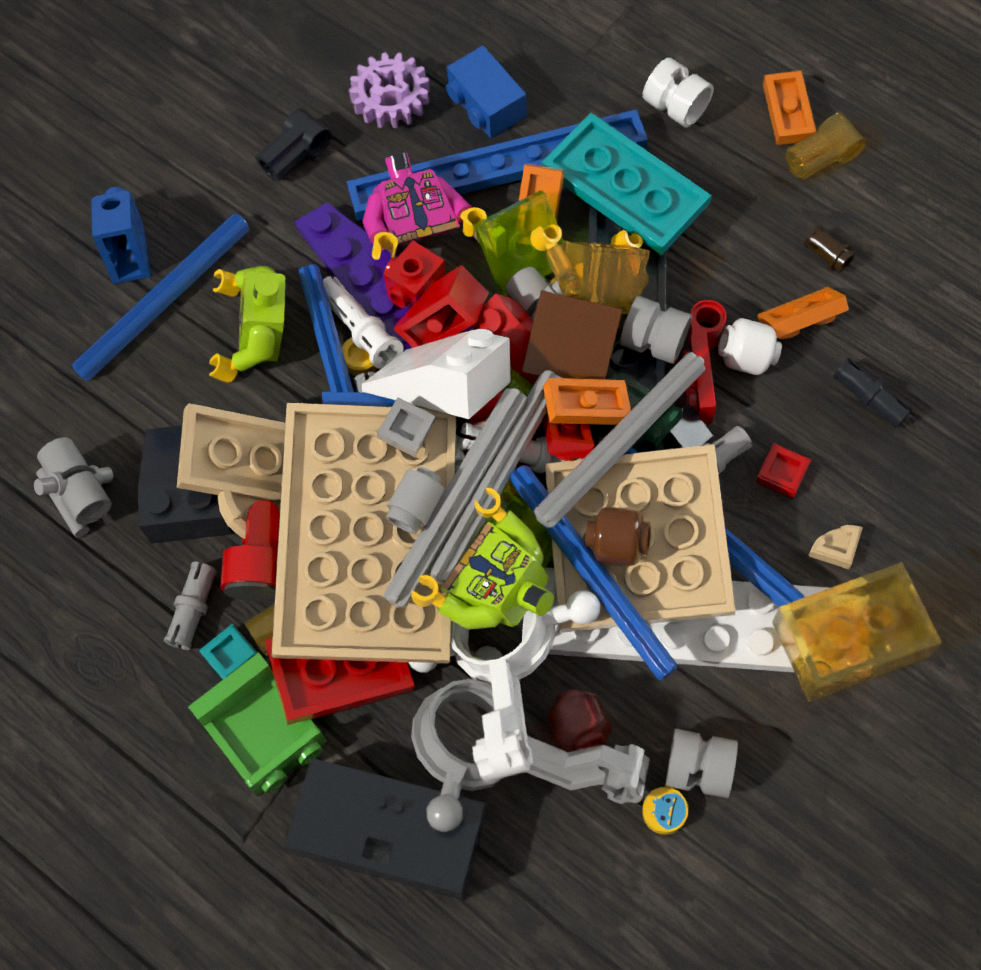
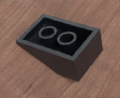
(164, 509)

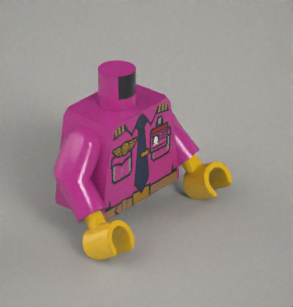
(414, 208)

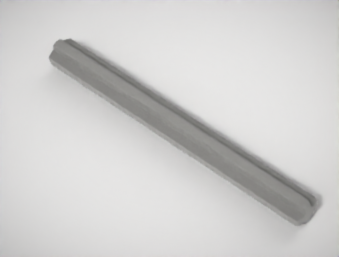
(619, 440)
(496, 477)
(455, 497)

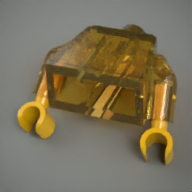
(596, 271)

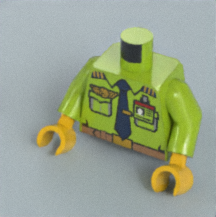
(260, 319)
(495, 577)

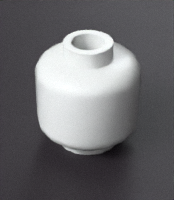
(749, 346)

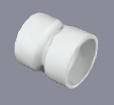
(674, 90)

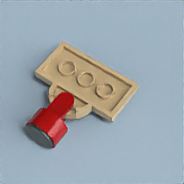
(243, 465)

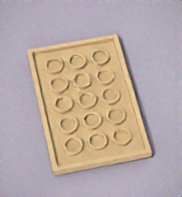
(341, 548)

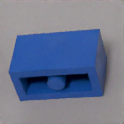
(486, 92)

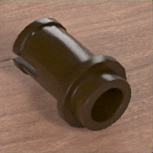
(829, 249)

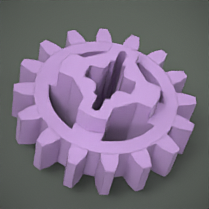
(389, 90)

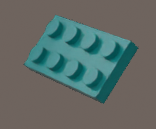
(627, 183)

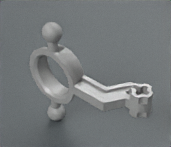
(618, 769)

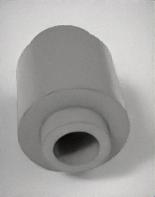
(415, 499)

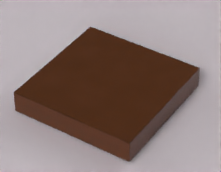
(571, 337)

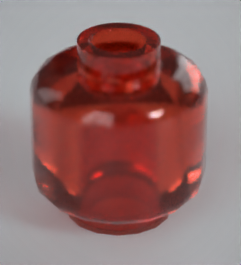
(579, 721)

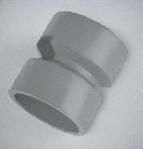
(655, 329)
(701, 763)

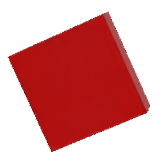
(783, 470)

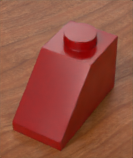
(444, 309)
(509, 319)

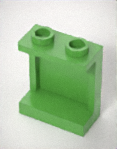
(251, 728)

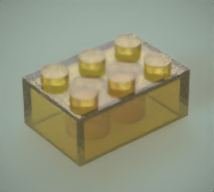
(855, 631)

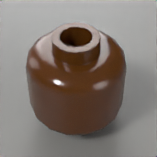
(619, 536)

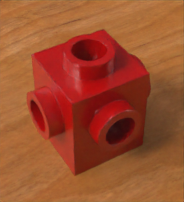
(412, 274)

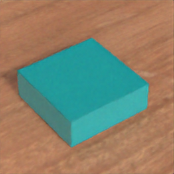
(228, 651)

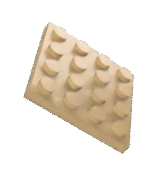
(688, 549)

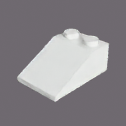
(447, 374)

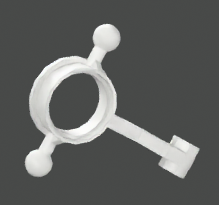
(505, 742)

